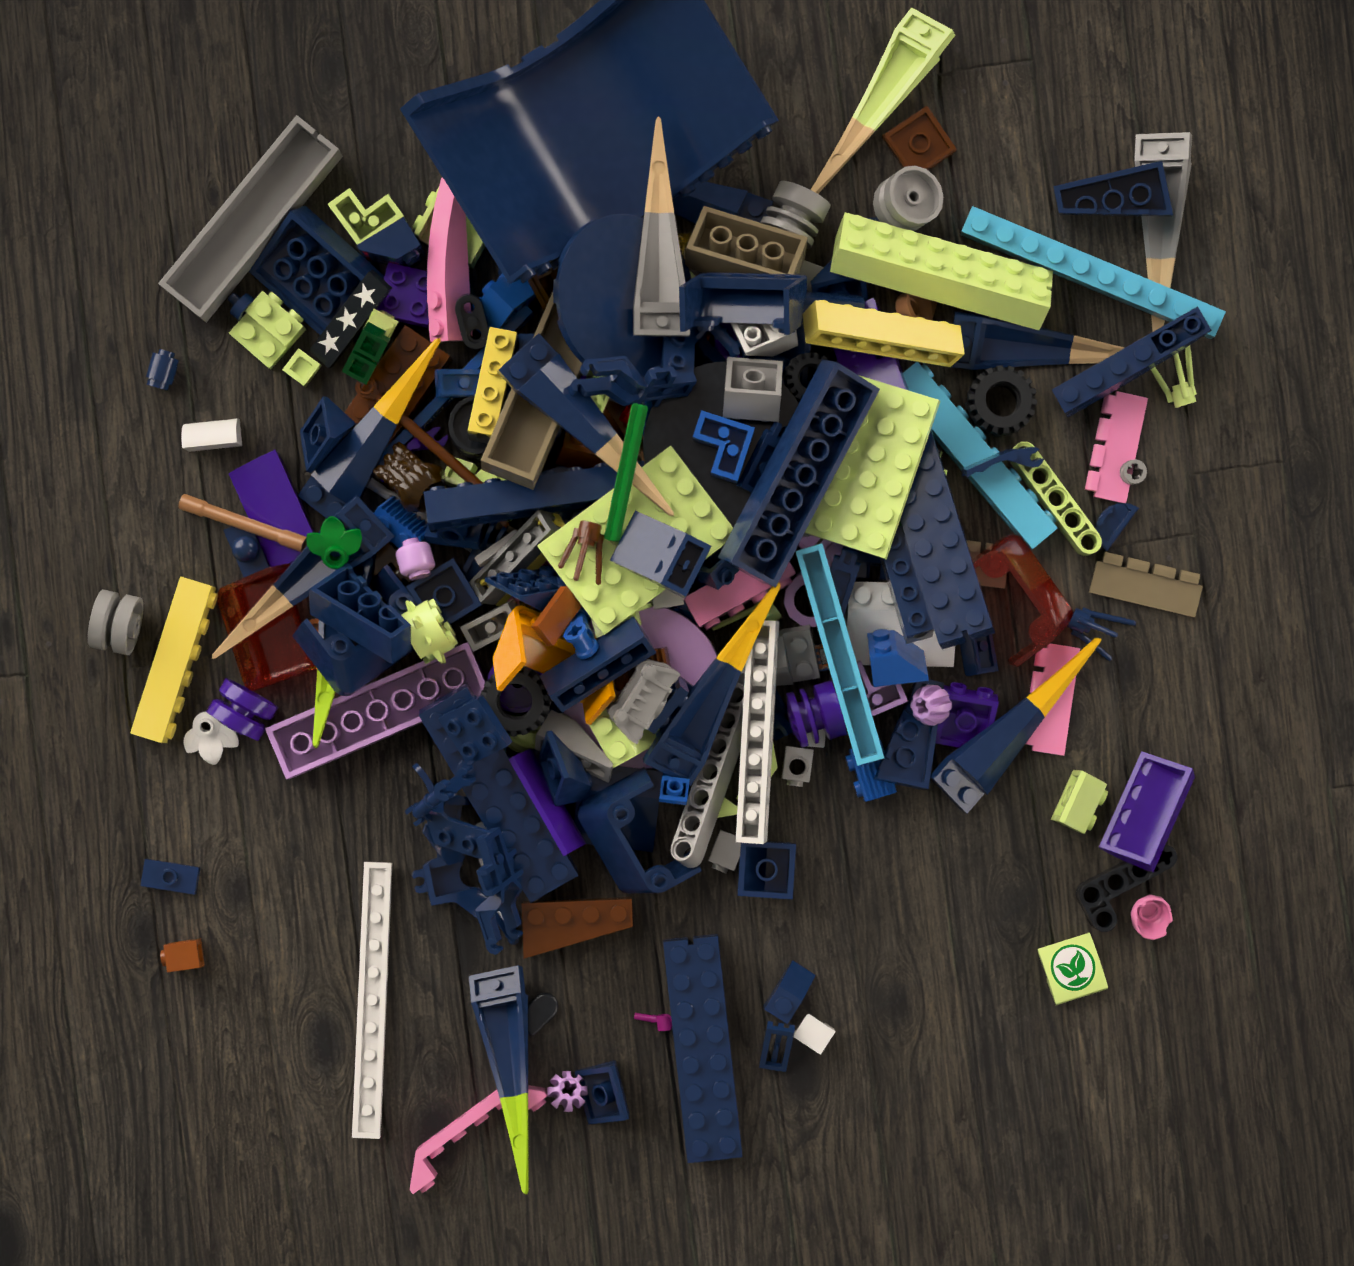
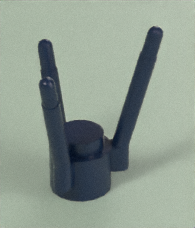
(1083, 622)

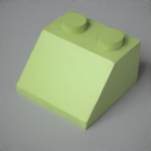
(615, 743)
(1080, 801)

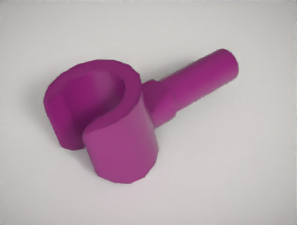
(663, 1021)

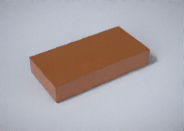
(556, 616)

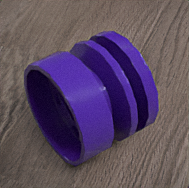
(816, 714)

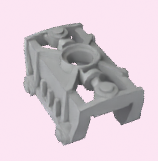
(642, 698)

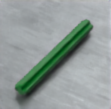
(625, 472)

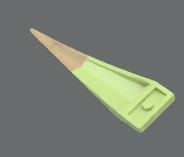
(906, 61)

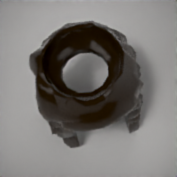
(409, 477)

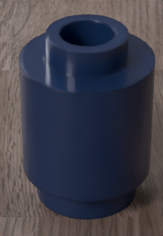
(162, 369)

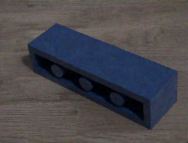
(617, 653)

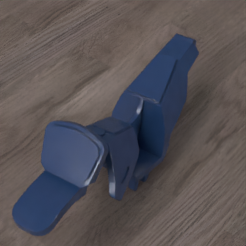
(442, 872)

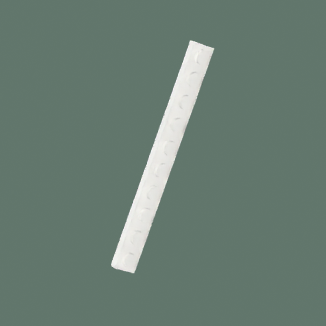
(372, 1000)

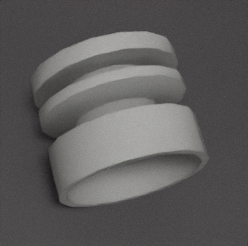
(797, 210)

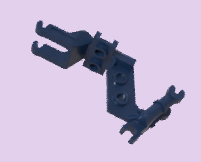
(670, 381)
(499, 871)

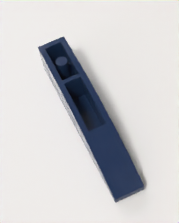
(1131, 362)

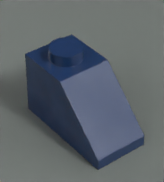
(789, 992)

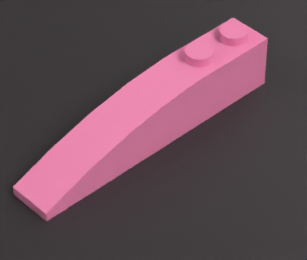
(447, 266)

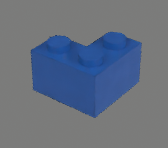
(504, 300)
(729, 438)

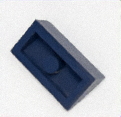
(978, 655)

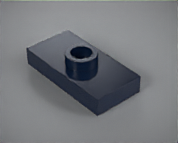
(170, 876)

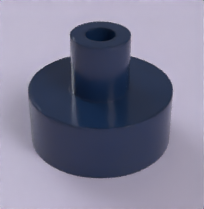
(239, 304)

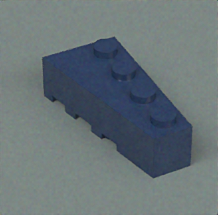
(1119, 193)
(360, 614)

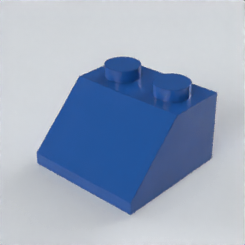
(894, 660)

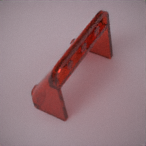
(271, 651)

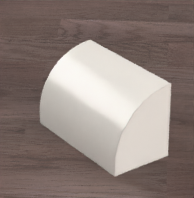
(211, 435)

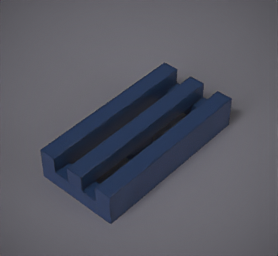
(779, 1031)

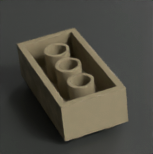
(741, 245)

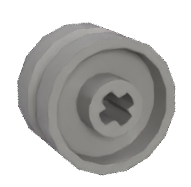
(908, 198)
(115, 622)

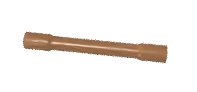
(204, 509)

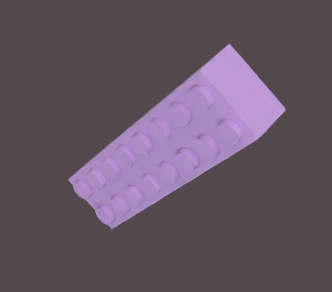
(372, 712)

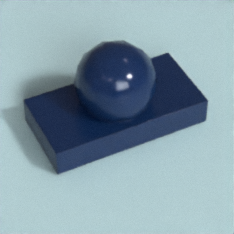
(246, 551)

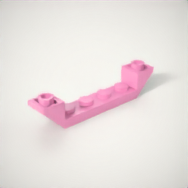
(424, 1172)

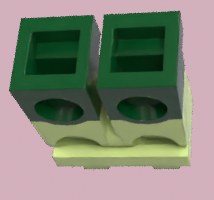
(370, 346)

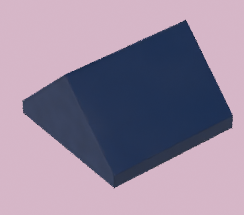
(323, 432)
(605, 1093)

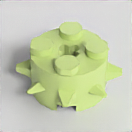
(428, 633)

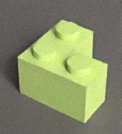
(361, 222)

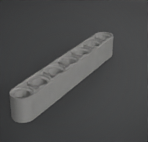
(714, 788)

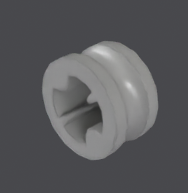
(1127, 478)

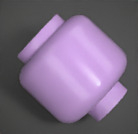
(415, 559)

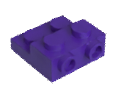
(969, 715)

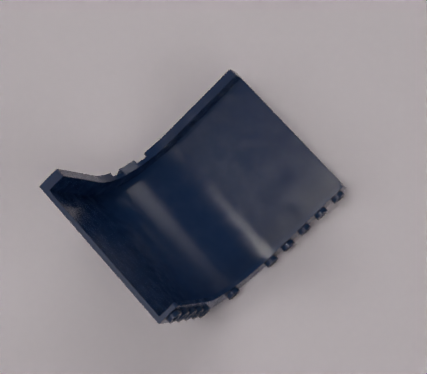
(575, 125)

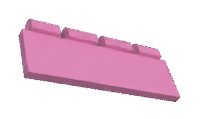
(1121, 441)
(1053, 730)

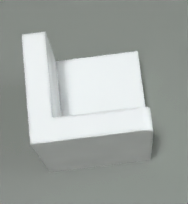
(814, 1033)

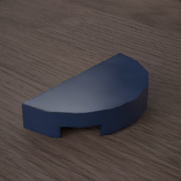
(1113, 521)

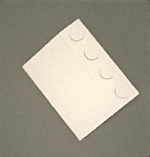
(873, 609)

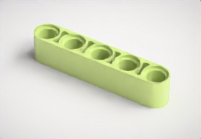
(1067, 505)

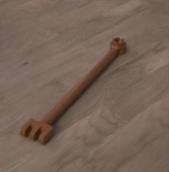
(425, 439)

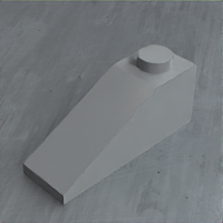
(578, 742)

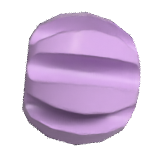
(931, 705)
(569, 1083)

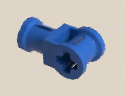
(581, 635)

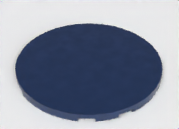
(598, 290)

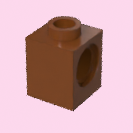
(182, 955)

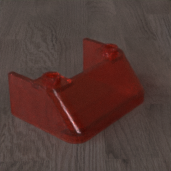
(1014, 555)

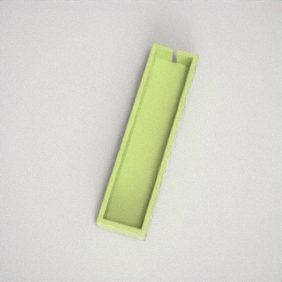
(942, 271)

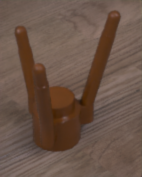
(587, 536)

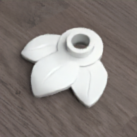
(211, 741)

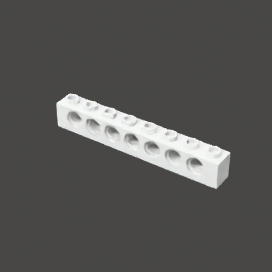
(757, 736)

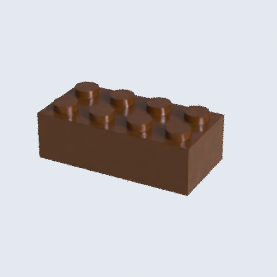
(395, 362)

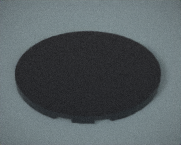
(675, 423)

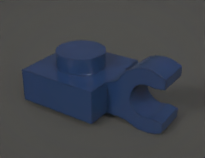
(780, 721)

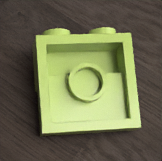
(268, 329)

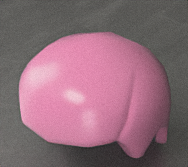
(1151, 917)

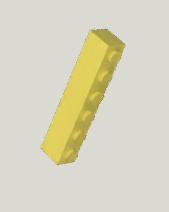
(882, 333)
(173, 660)

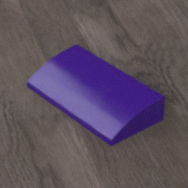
(273, 500)
(1147, 811)
(555, 817)

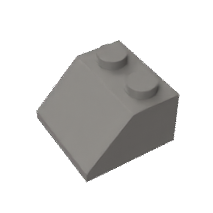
(753, 389)

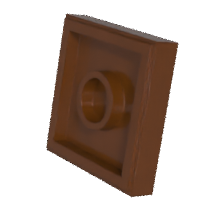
(919, 141)

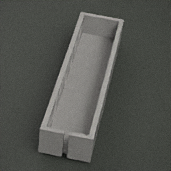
(250, 218)

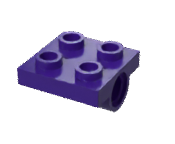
(409, 295)

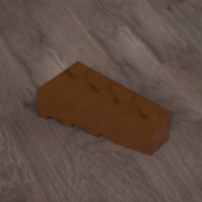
(561, 923)

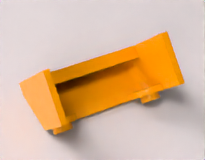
(523, 647)

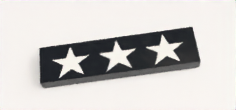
(350, 319)

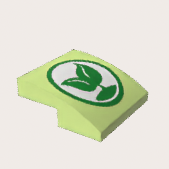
(1072, 968)

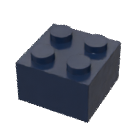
(449, 590)

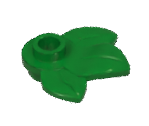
(334, 538)

